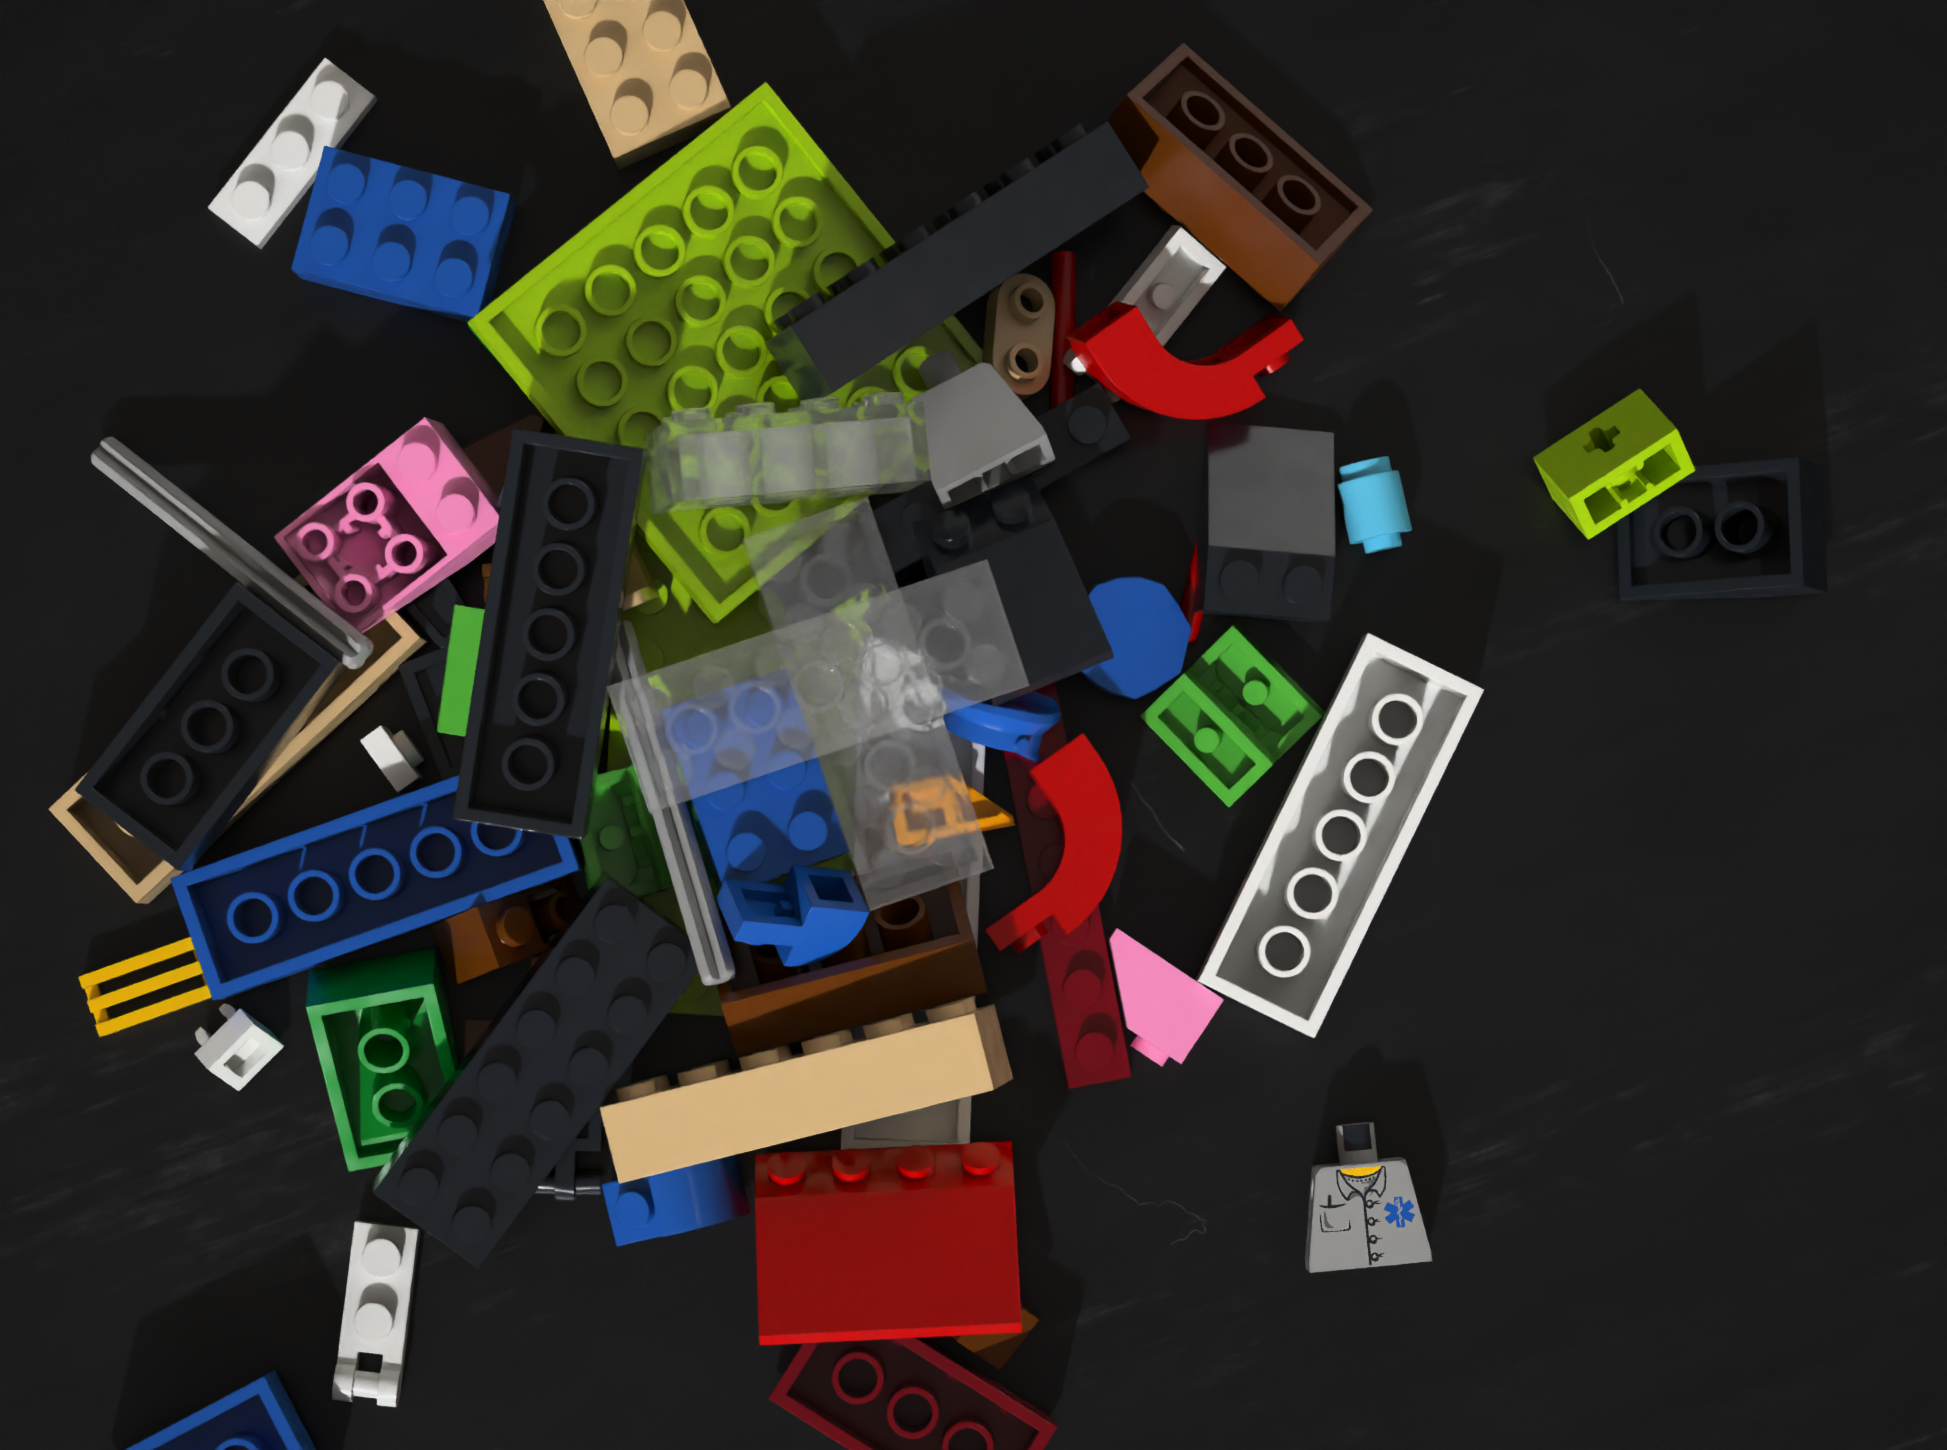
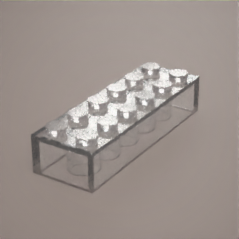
(818, 686)
(896, 793)

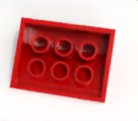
(886, 1243)

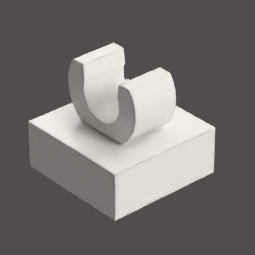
(237, 1047)

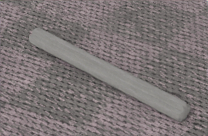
(232, 553)
(683, 853)

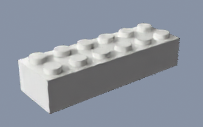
(1339, 835)

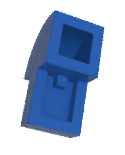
(804, 918)
(676, 1201)

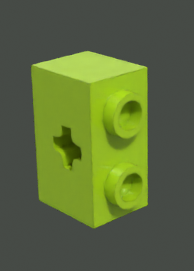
(1614, 463)

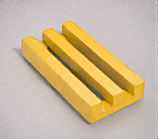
(99, 1003)

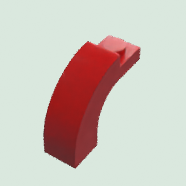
(1135, 367)
(1091, 830)

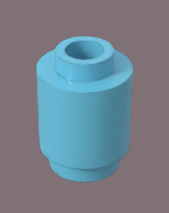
(1373, 504)

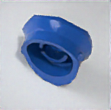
(1145, 635)
(1009, 726)

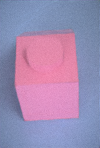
(1159, 1001)

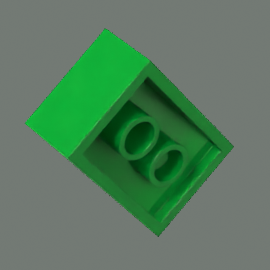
(381, 1047)

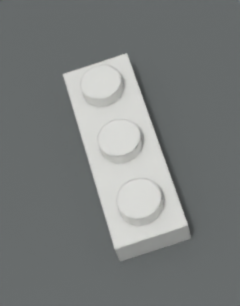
(290, 153)

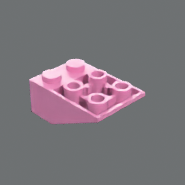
(394, 527)

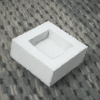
(395, 757)

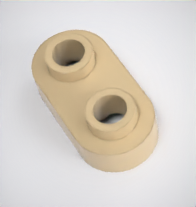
(1015, 331)

